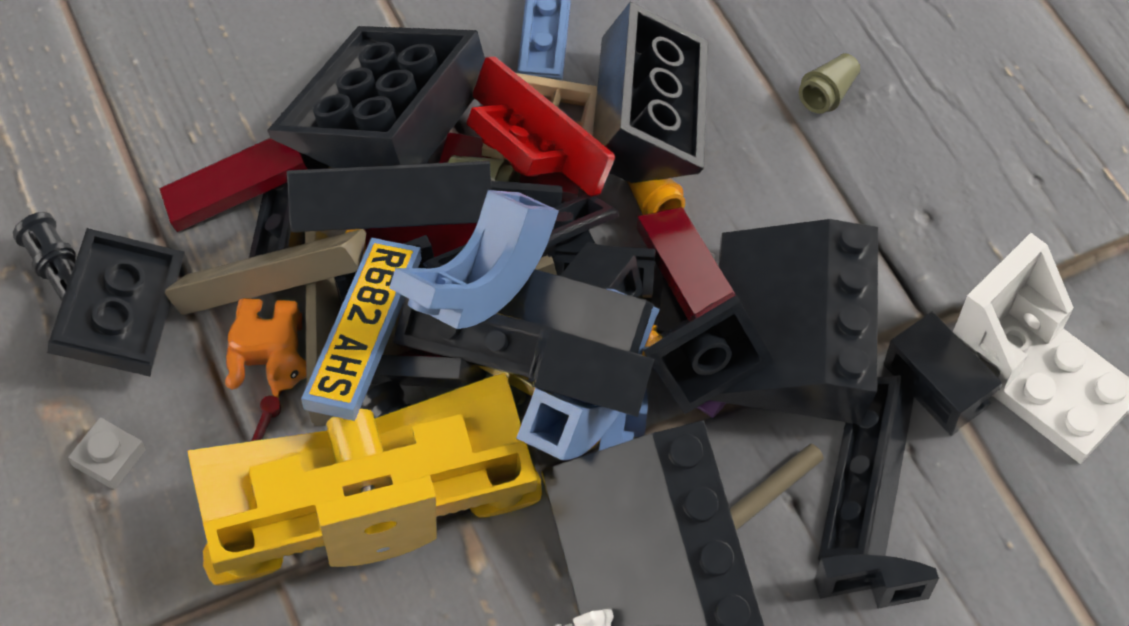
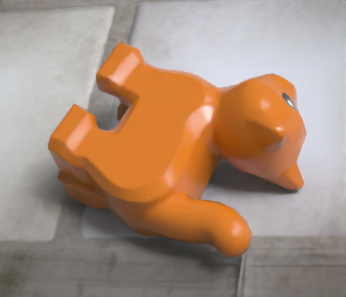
(266, 342)

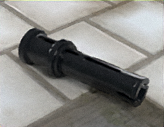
(50, 255)

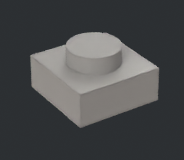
(107, 453)

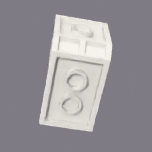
(1046, 373)

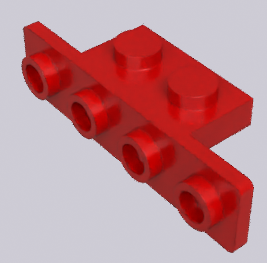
(534, 130)

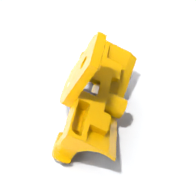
(363, 484)

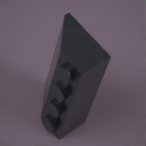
(651, 97)

